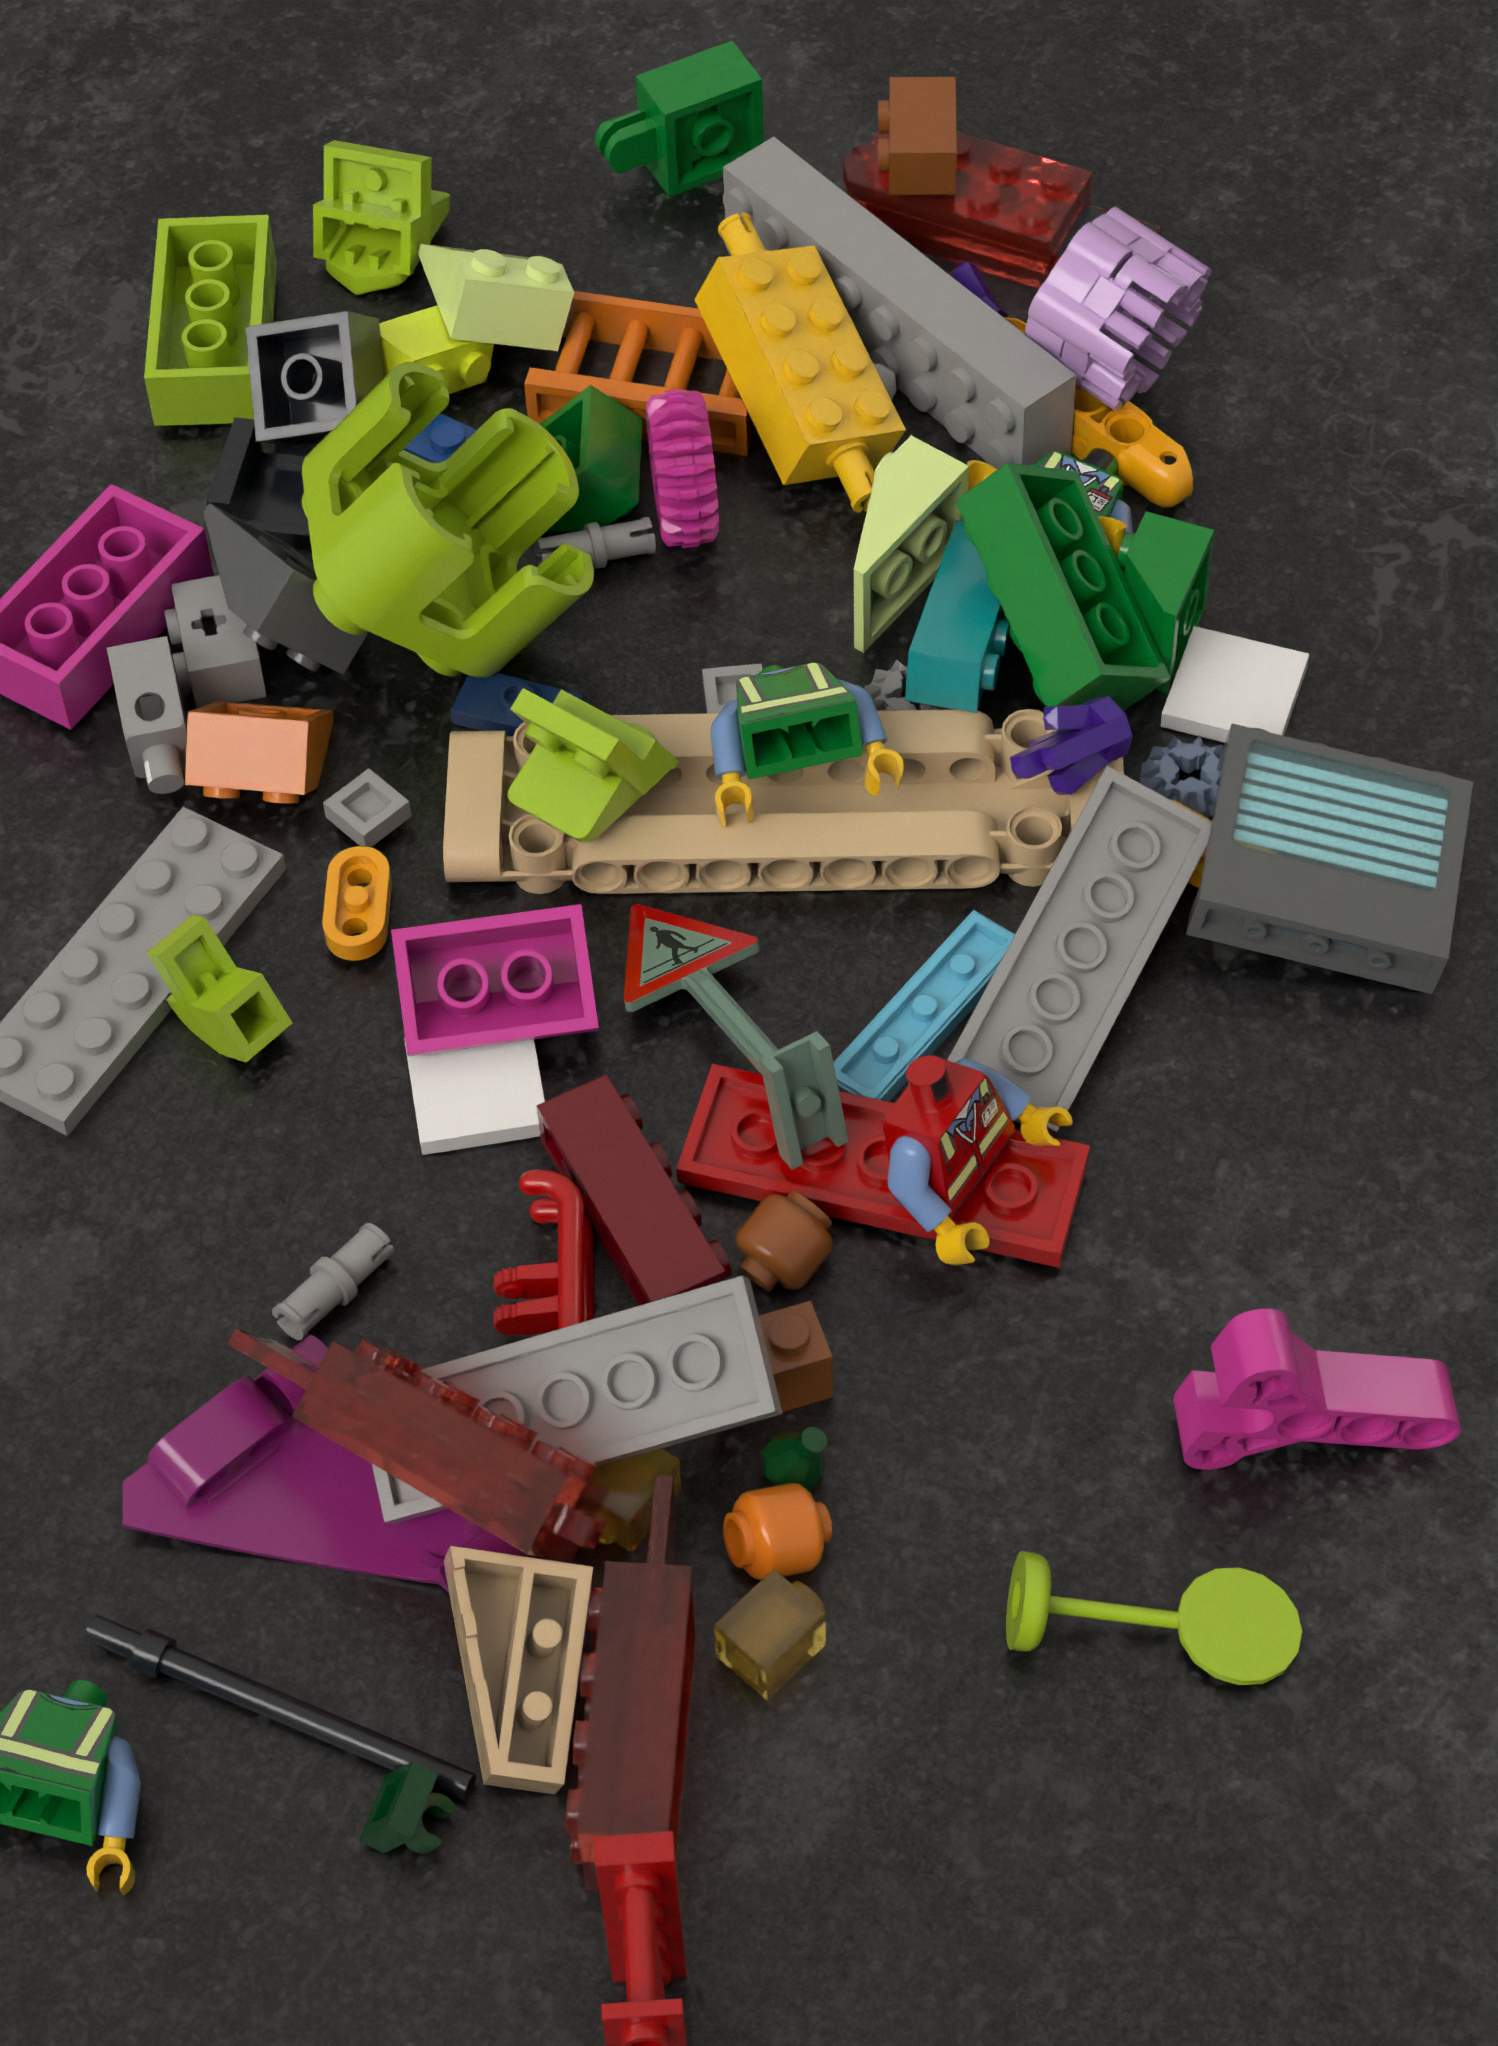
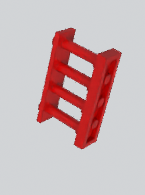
(643, 1937)

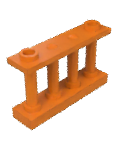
(637, 327)

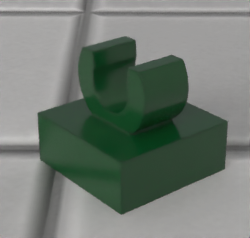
(400, 1808)

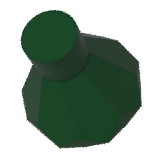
(796, 1457)

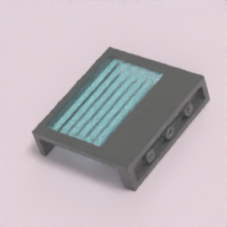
(1333, 859)

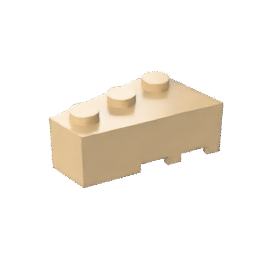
(520, 1660)

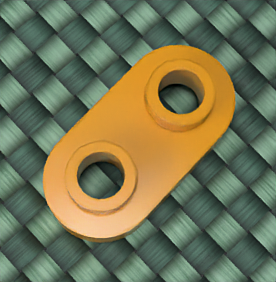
(357, 908)

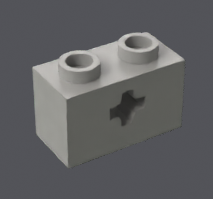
(217, 655)

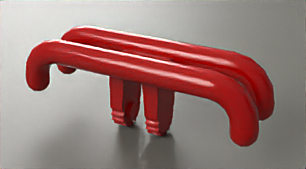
(559, 1289)

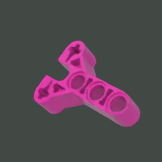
(1282, 1392)

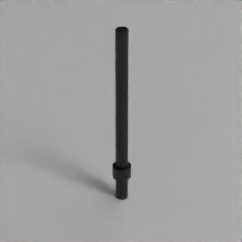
(158, 1655)

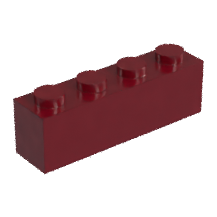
(628, 1193)

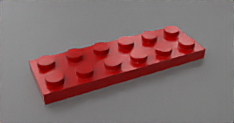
(732, 1149)

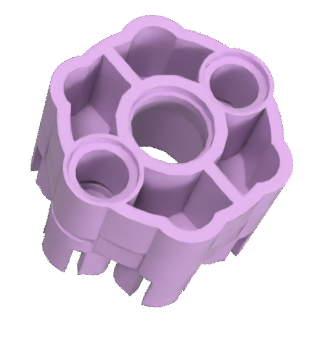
(1106, 299)

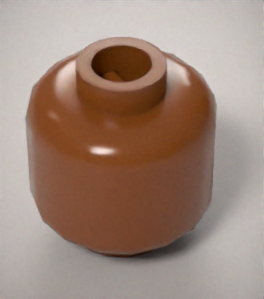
(784, 1241)

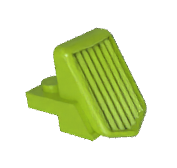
(375, 215)
(583, 765)

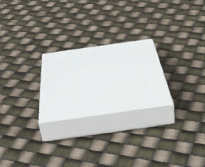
(1233, 682)
(476, 1096)

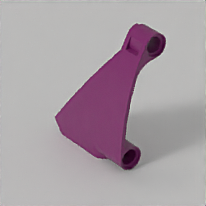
(274, 1488)

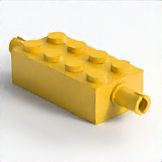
(798, 362)

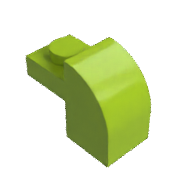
(213, 997)

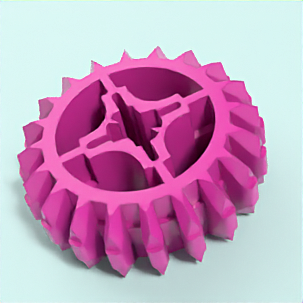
(682, 468)

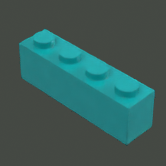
(958, 633)

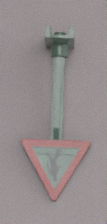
(799, 1079)

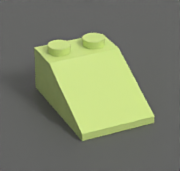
(499, 296)
(904, 533)

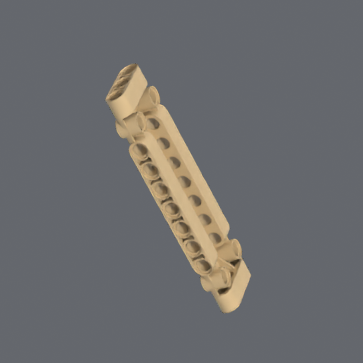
(812, 828)

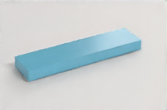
(923, 1010)

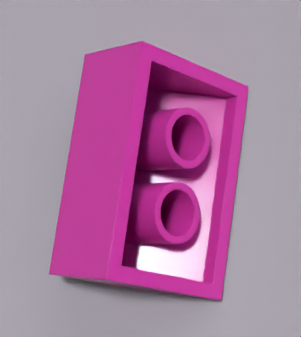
(494, 980)

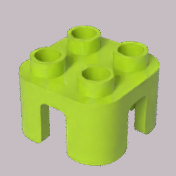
(436, 546)

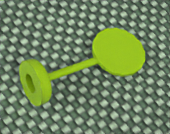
(1226, 1620)

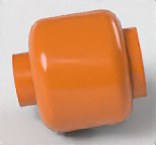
(777, 1531)

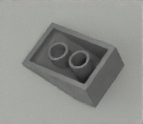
(273, 594)

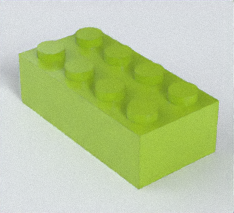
(205, 290)

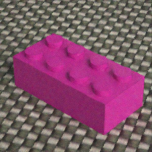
(92, 592)

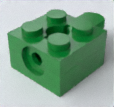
(688, 120)

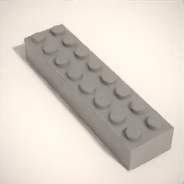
(913, 317)

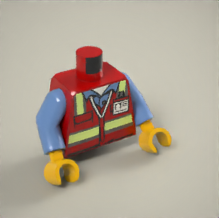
(947, 1137)

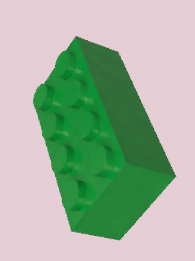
(1061, 587)

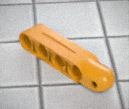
(1133, 442)

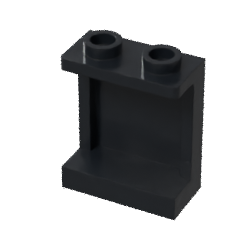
(262, 485)

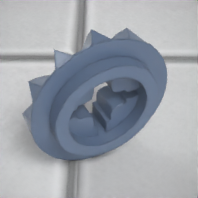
(1162, 774)

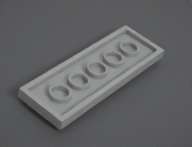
(1084, 940)
(102, 989)
(620, 1381)

